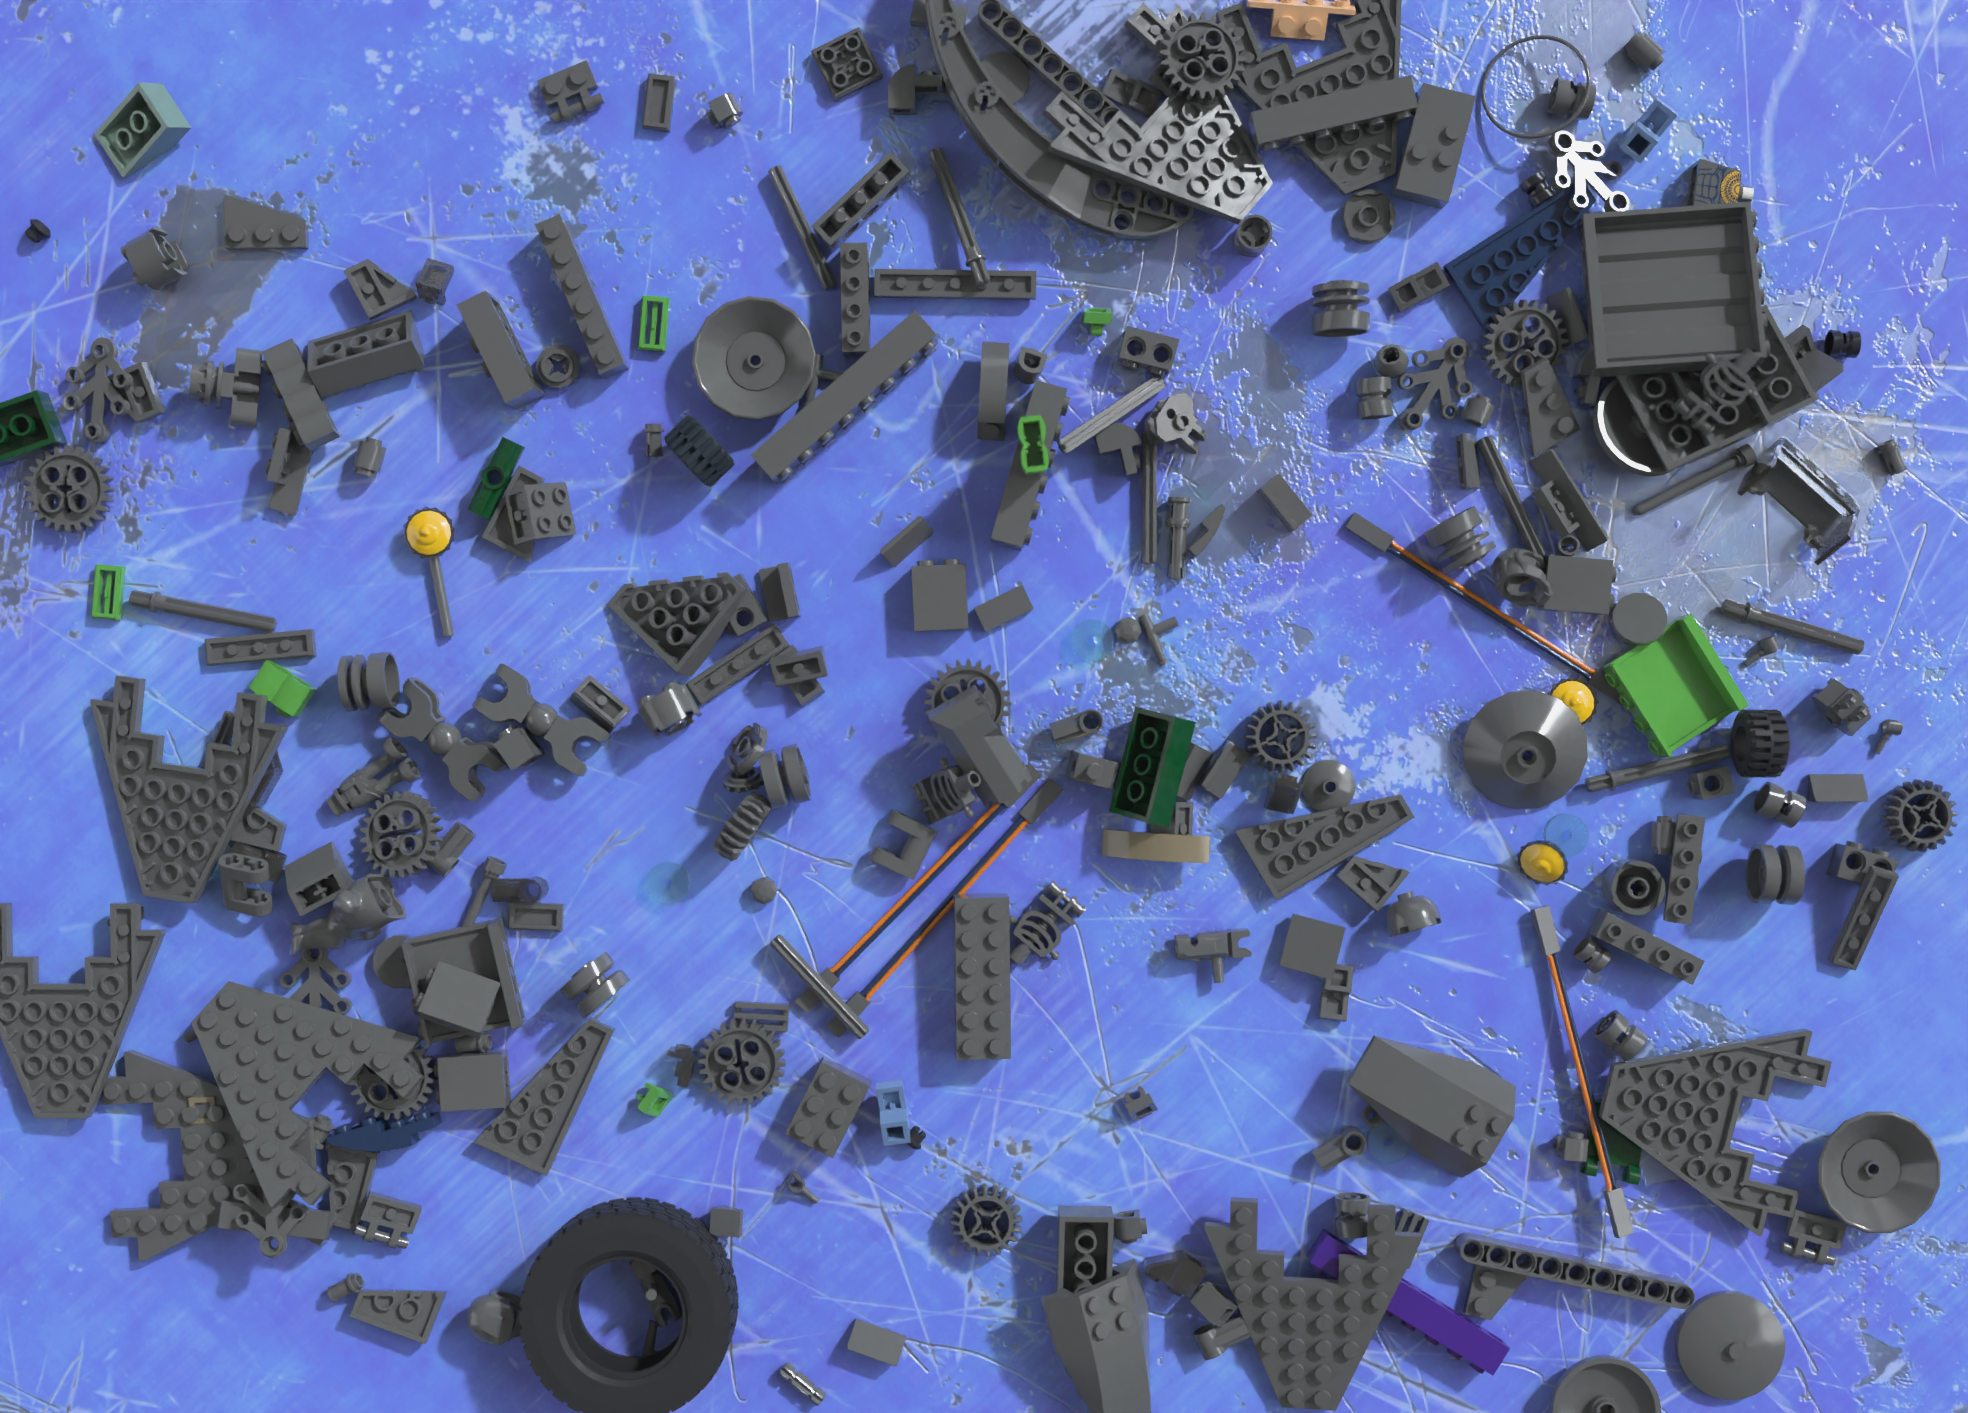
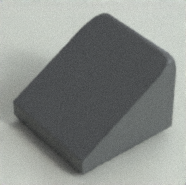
(726, 1221)

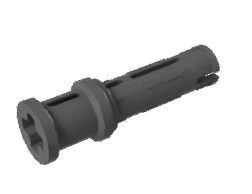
(1178, 525)

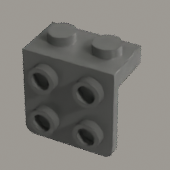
(1816, 365)

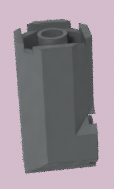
(980, 745)

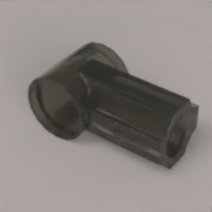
(275, 859)
(517, 889)

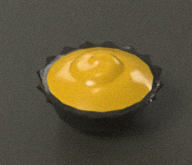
(428, 532)
(1577, 696)
(1542, 862)

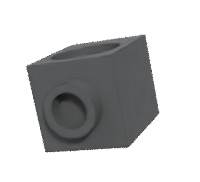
(1721, 782)
(1213, 1303)

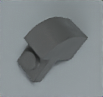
(906, 84)
(1120, 439)

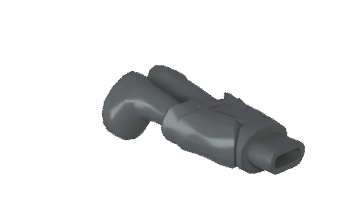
(362, 788)

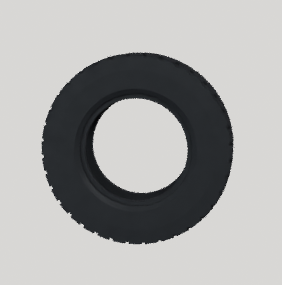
(581, 1368)

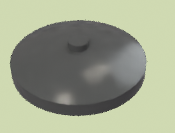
(1623, 434)
(1729, 1345)
(1604, 1386)

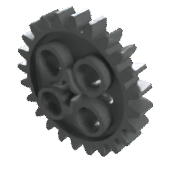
(1208, 80)
(1513, 323)
(45, 490)
(991, 692)
(399, 810)
(719, 1065)
(367, 1082)

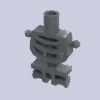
(1737, 369)
(947, 792)
(1027, 945)

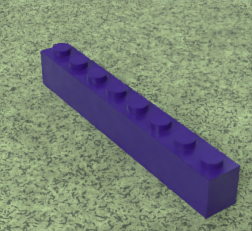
(1421, 1311)

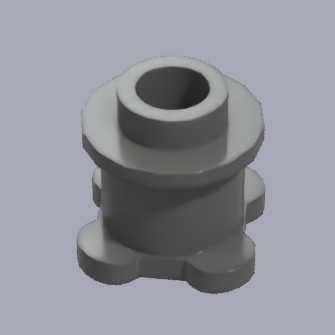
(322, 1128)

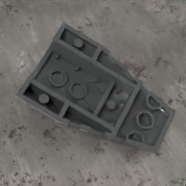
(1436, 1102)
(1105, 1341)

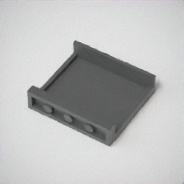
(474, 948)

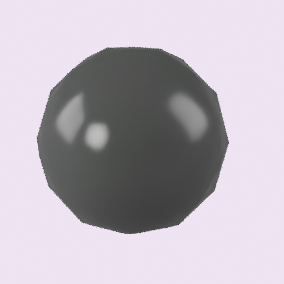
(1391, 361)

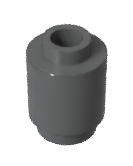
(1645, 51)
(369, 457)
(1662, 835)

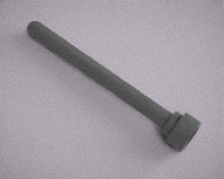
(1742, 457)
(493, 868)

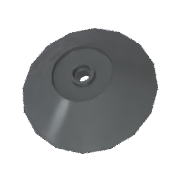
(748, 330)
(1521, 724)
(1898, 1187)

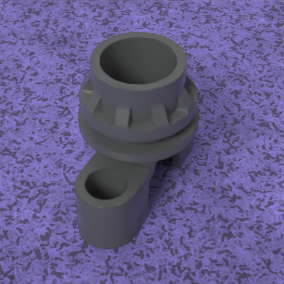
(242, 387)

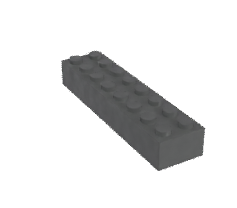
(846, 397)

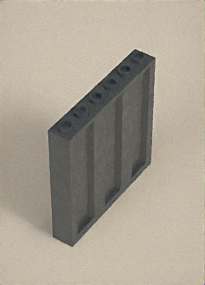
(1672, 288)

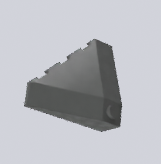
(680, 617)

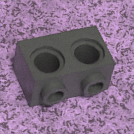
(1149, 344)
(750, 604)
(518, 747)
(1861, 863)

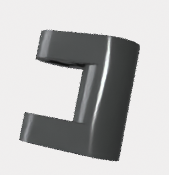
(914, 849)
(235, 873)

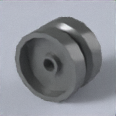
(789, 775)
(1775, 874)
(594, 984)

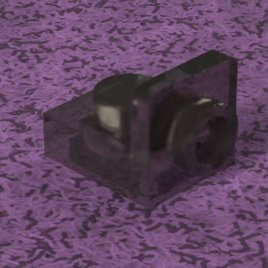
(434, 281)
(684, 1068)

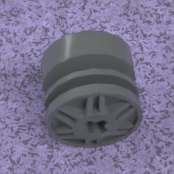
(1340, 307)
(1460, 540)
(368, 681)

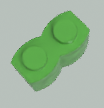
(1034, 452)
(282, 689)

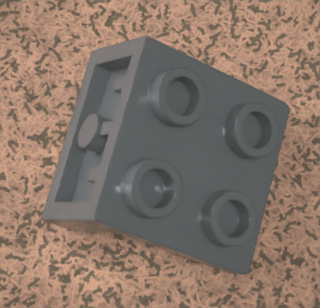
(539, 512)

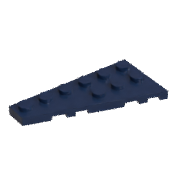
(1509, 259)

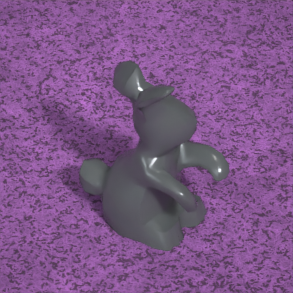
(356, 915)

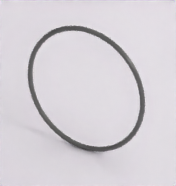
(1533, 136)

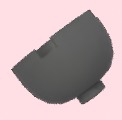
(1411, 914)

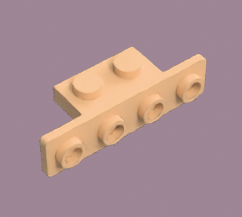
(1302, 17)

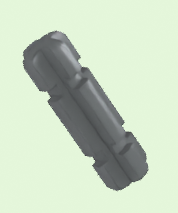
(802, 1384)

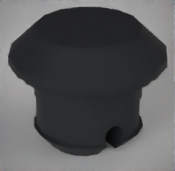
(37, 231)
(916, 1138)

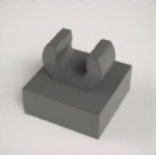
(1141, 1106)

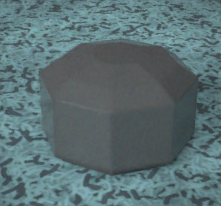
(1127, 630)
(764, 890)

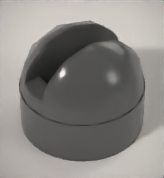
(1565, 542)
(1374, 1121)

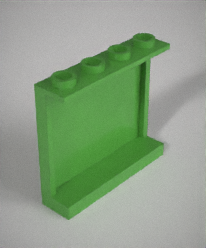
(1674, 686)

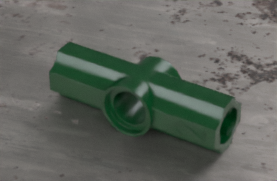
(487, 494)

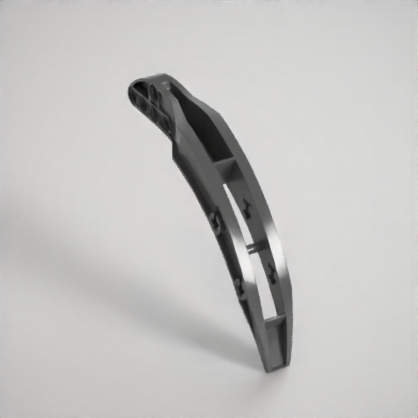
(1021, 148)

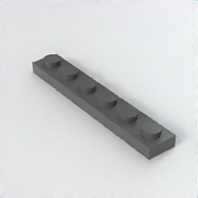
(953, 284)

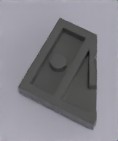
(376, 289)
(142, 394)
(1371, 880)
(1490, 1290)

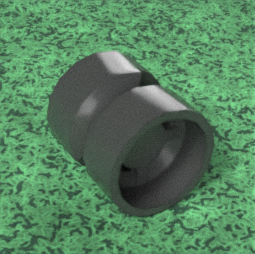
(1568, 97)
(1252, 235)
(1374, 398)
(1783, 806)
(1616, 1032)
(1352, 1214)

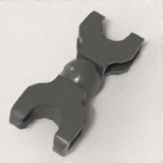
(541, 720)
(443, 739)

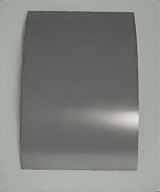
(1780, 391)

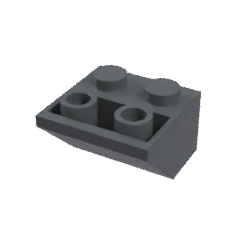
(317, 879)

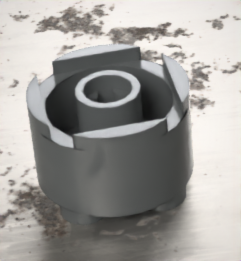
(155, 259)
(669, 710)
(1638, 901)

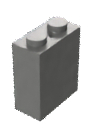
(1579, 584)
(939, 596)
(457, 999)
(473, 1080)

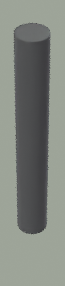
(441, 597)

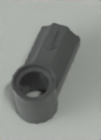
(1073, 727)
(451, 848)
(1336, 1149)
(1214, 1339)

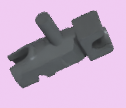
(1212, 947)
(656, 1292)

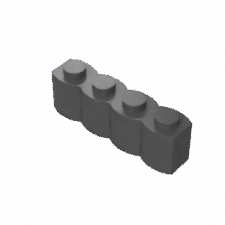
(300, 395)

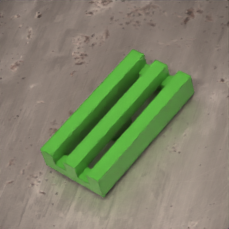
(664, 323)
(118, 592)

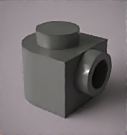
(724, 111)
(1029, 365)
(1477, 411)
(1571, 1146)
(1129, 1226)

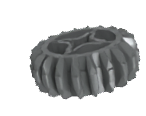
(1302, 729)
(1933, 799)
(742, 826)
(992, 1229)

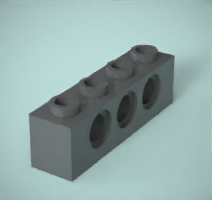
(861, 201)
(855, 299)
(1646, 947)

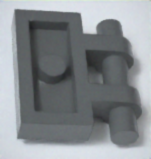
(567, 85)
(389, 1213)
(1816, 1229)

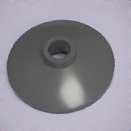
(1318, 776)

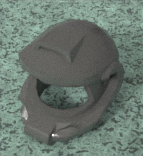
(1516, 568)
(493, 1318)

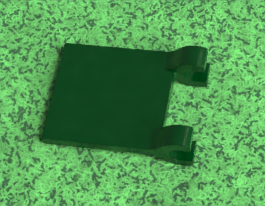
(1620, 1151)

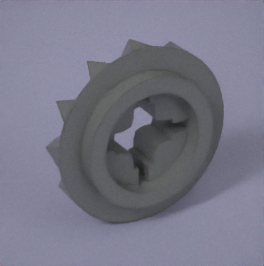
(545, 366)
(743, 782)

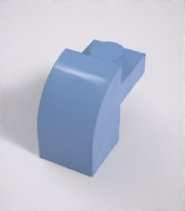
(1647, 130)
(893, 1112)

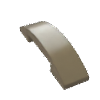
(1156, 846)

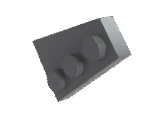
(261, 228)
(1547, 407)
(499, 527)
(350, 1180)
(400, 1311)

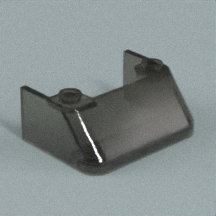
(1806, 494)

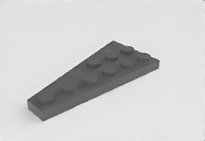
(1307, 845)
(542, 1113)

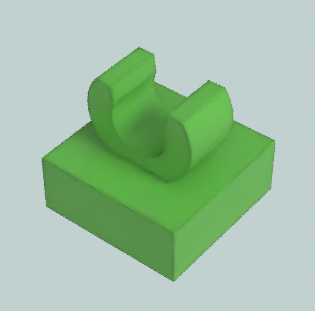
(1097, 318)
(654, 1101)

